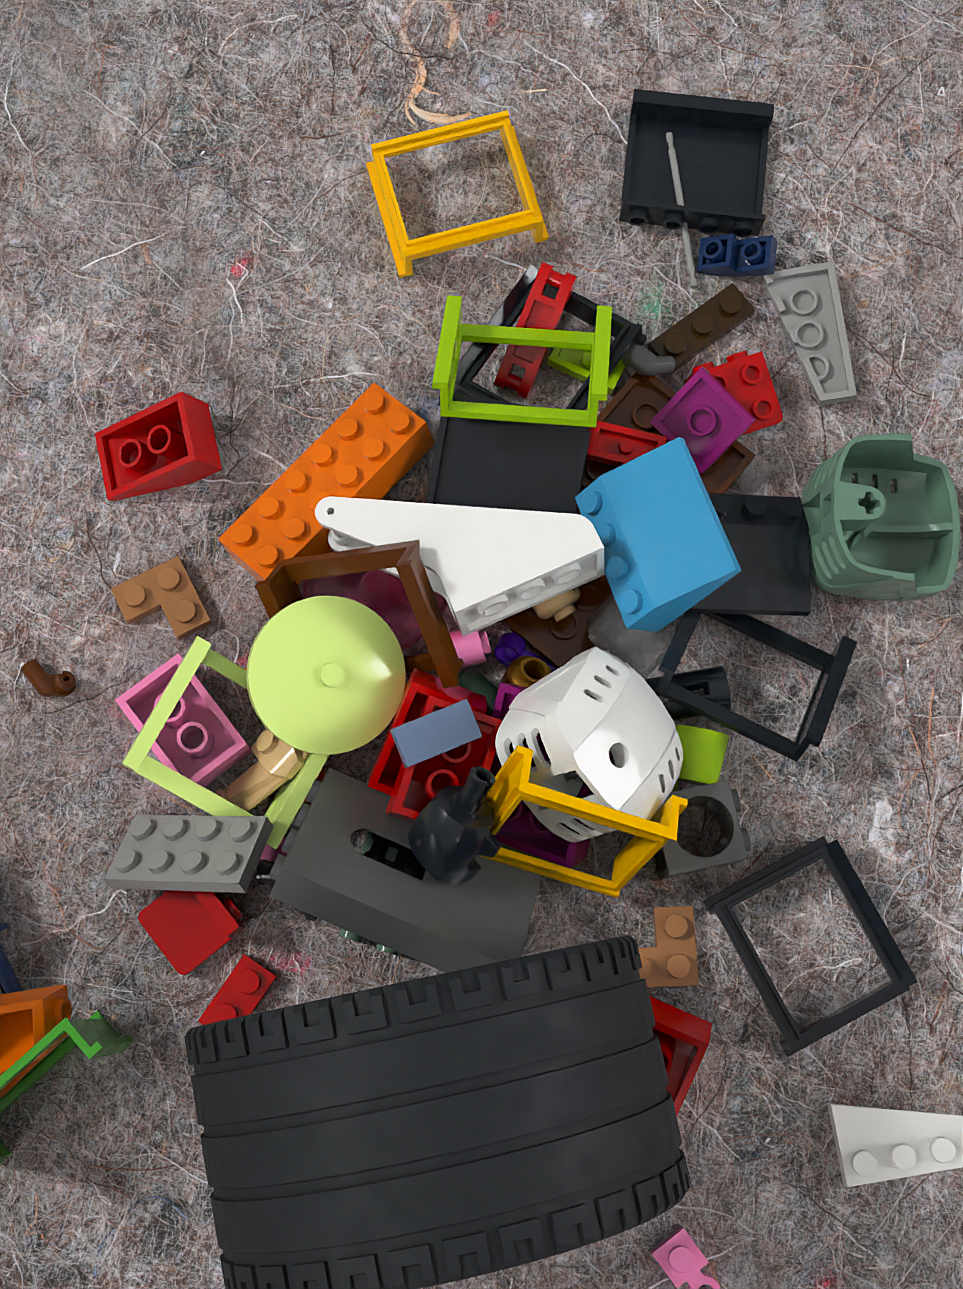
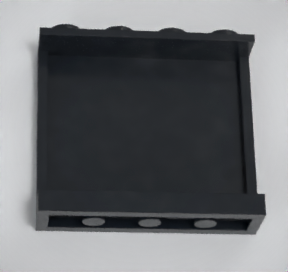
(718, 159)
(508, 463)

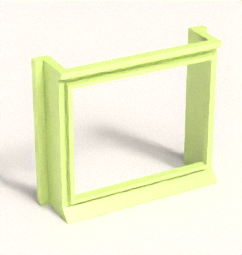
(290, 794)

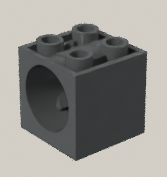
(730, 849)

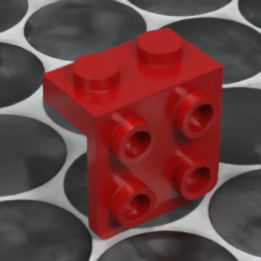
(750, 385)
(191, 926)

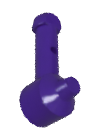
(513, 646)

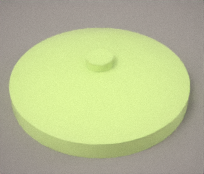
(326, 675)

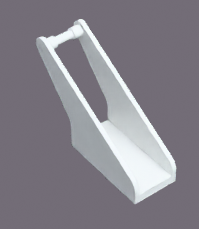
(475, 557)

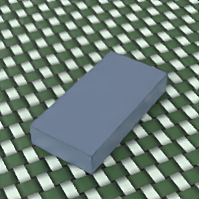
(436, 733)

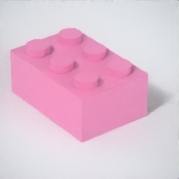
(198, 734)

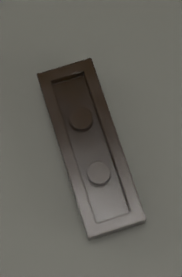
(703, 326)

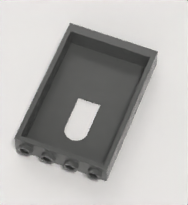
(422, 919)

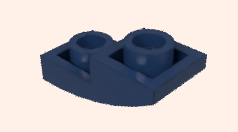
(734, 257)

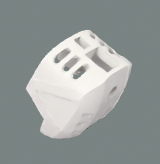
(583, 730)

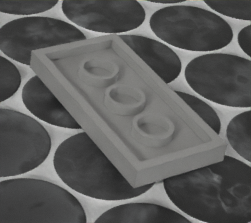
(189, 853)

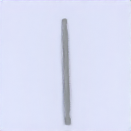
(679, 198)

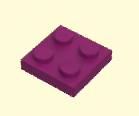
(705, 419)

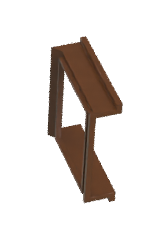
(282, 590)

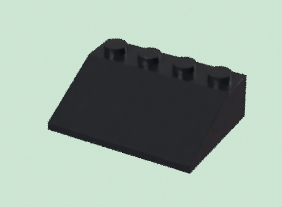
(772, 551)

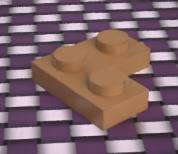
(167, 589)
(674, 955)

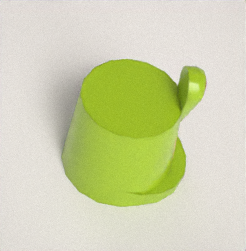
(702, 755)

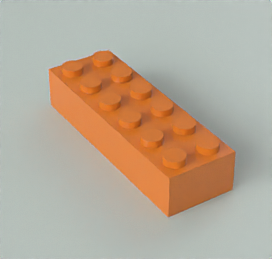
(353, 458)

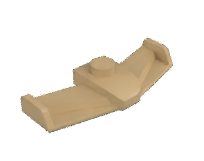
(275, 767)

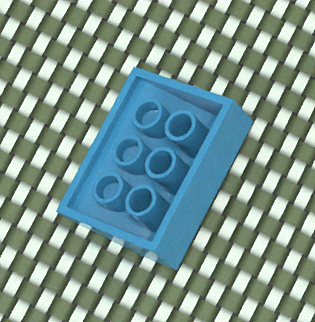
(658, 536)

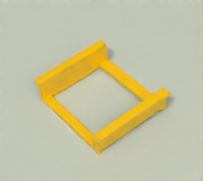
(407, 250)
(650, 835)

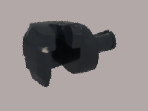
(456, 829)

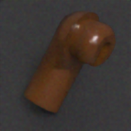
(48, 684)

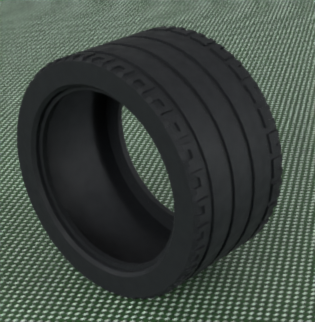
(438, 1124)

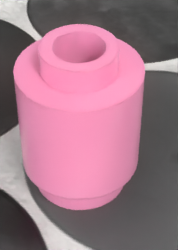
(471, 647)

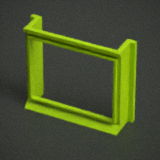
(448, 355)

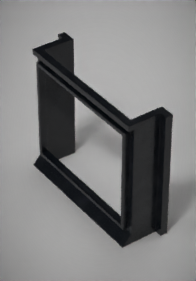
(509, 311)
(822, 701)
(863, 909)

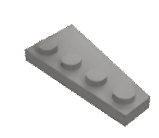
(814, 322)

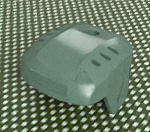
(879, 540)

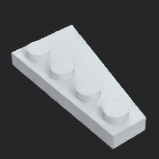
(894, 1143)

